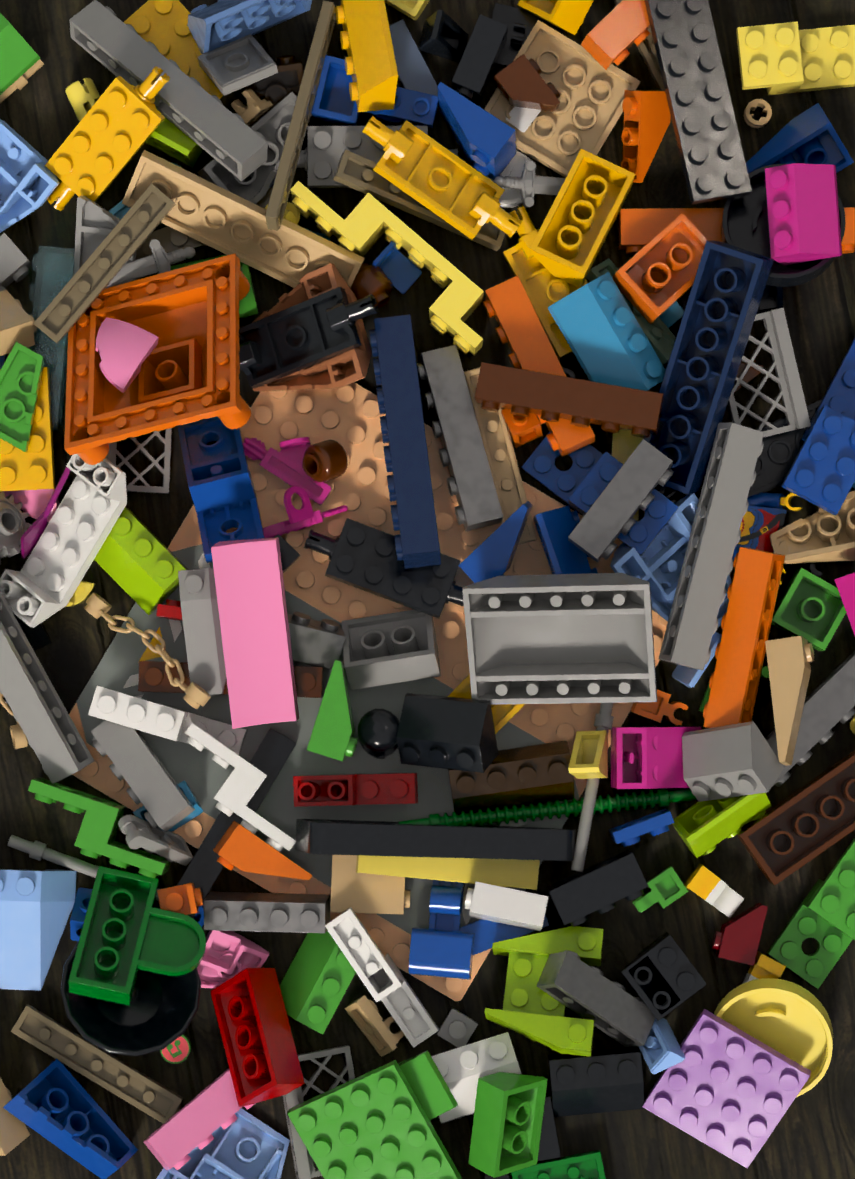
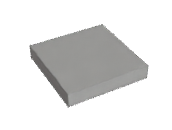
(237, 64)

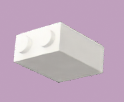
(506, 906)

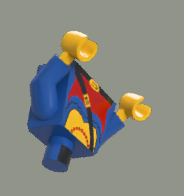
(762, 519)

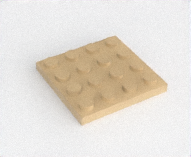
(588, 101)

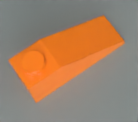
(251, 854)

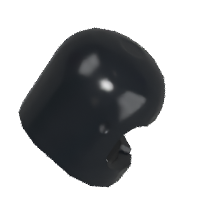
(378, 733)

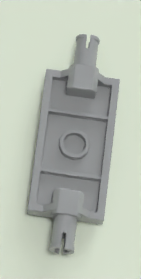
(327, 146)

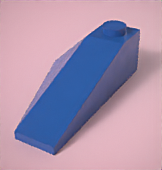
(805, 140)

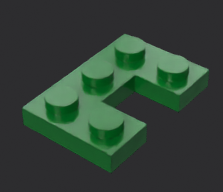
(578, 1166)

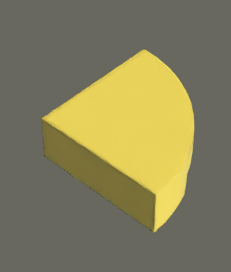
(82, 593)

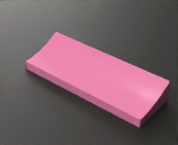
(255, 631)

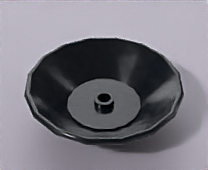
(154, 1019)

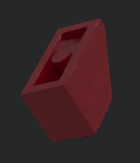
(741, 936)

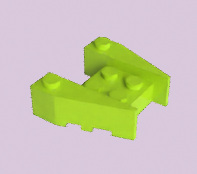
(532, 1010)

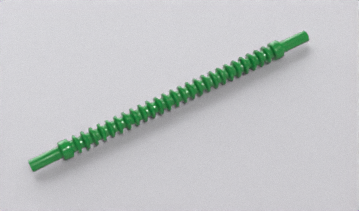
(661, 797)

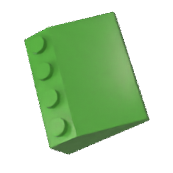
(334, 723)

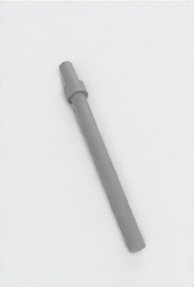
(603, 721)
(40, 851)

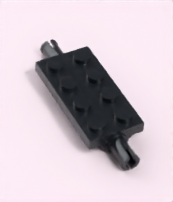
(301, 336)
(369, 562)

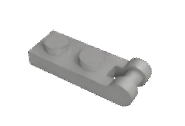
(166, 844)

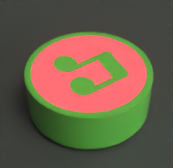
(177, 1050)

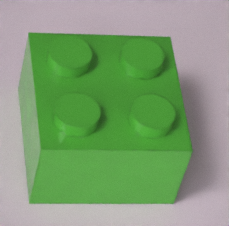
(809, 609)

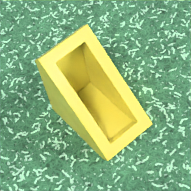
(589, 755)

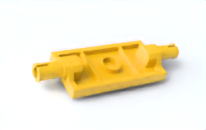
(106, 138)
(439, 179)
(538, 282)

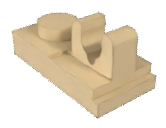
(254, 109)
(368, 1019)

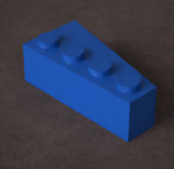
(72, 1121)

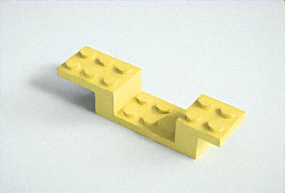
(796, 59)
(362, 231)

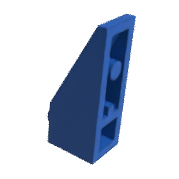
(498, 550)

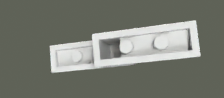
(160, 718)
(238, 788)
(381, 977)

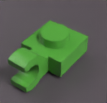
(664, 889)

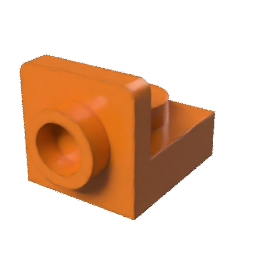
(522, 428)
(181, 899)

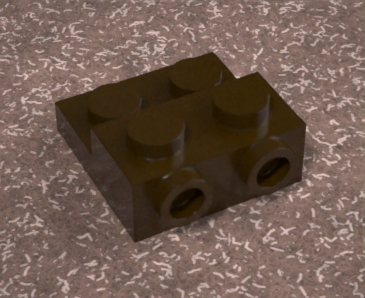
(282, 83)

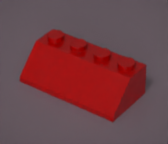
(257, 1036)

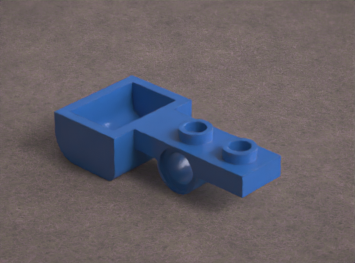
(335, 106)
(442, 947)

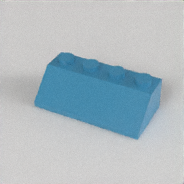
(607, 336)

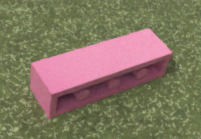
(195, 1123)

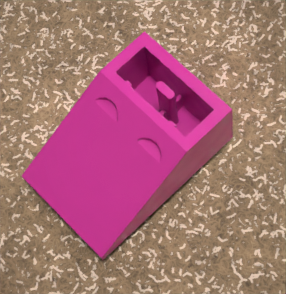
(647, 757)

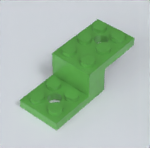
(99, 827)
(823, 915)

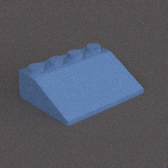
(234, 19)

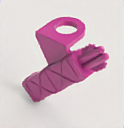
(288, 465)
(299, 518)

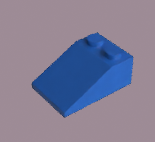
(481, 136)

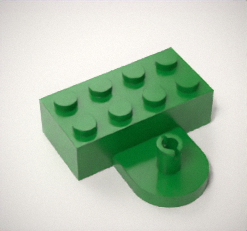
(129, 934)

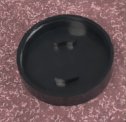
(747, 228)

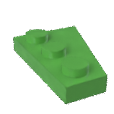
(18, 394)

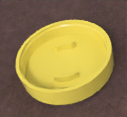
(785, 1020)

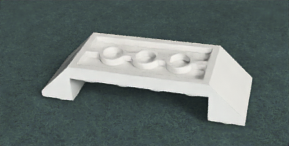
(67, 542)

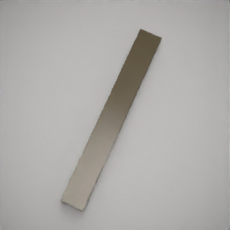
(300, 116)

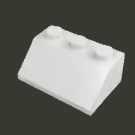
(467, 1063)

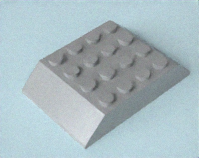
(560, 639)

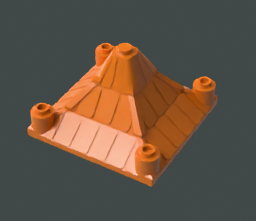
(184, 377)

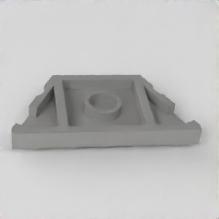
(92, 227)

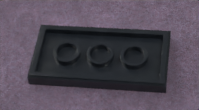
(778, 454)

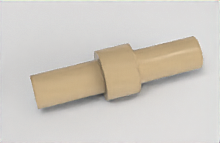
(22, 81)

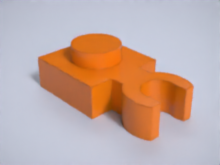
(657, 709)

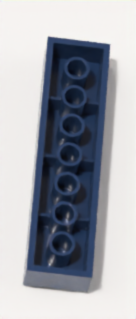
(707, 358)
(406, 437)

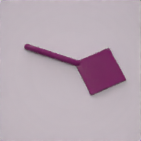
(33, 534)

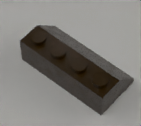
(515, 778)

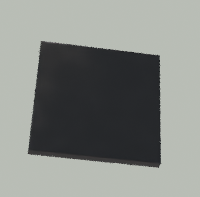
(520, 24)

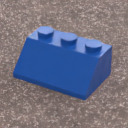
(561, 554)

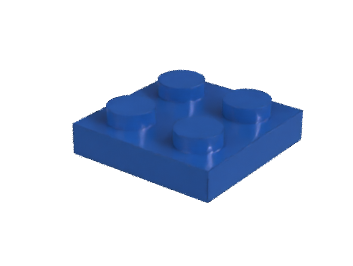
(654, 823)

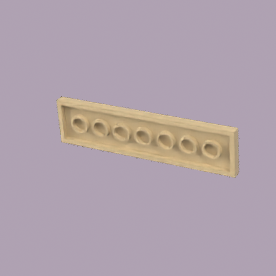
(238, 225)

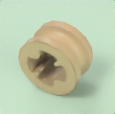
(752, 106)

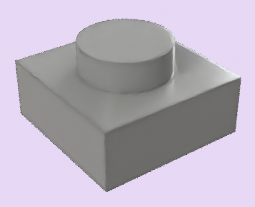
(457, 1028)

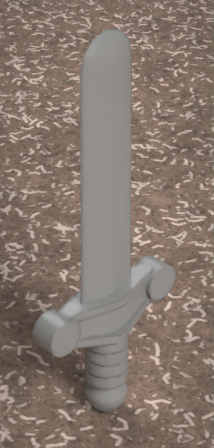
(531, 184)
(157, 262)

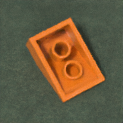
(662, 269)

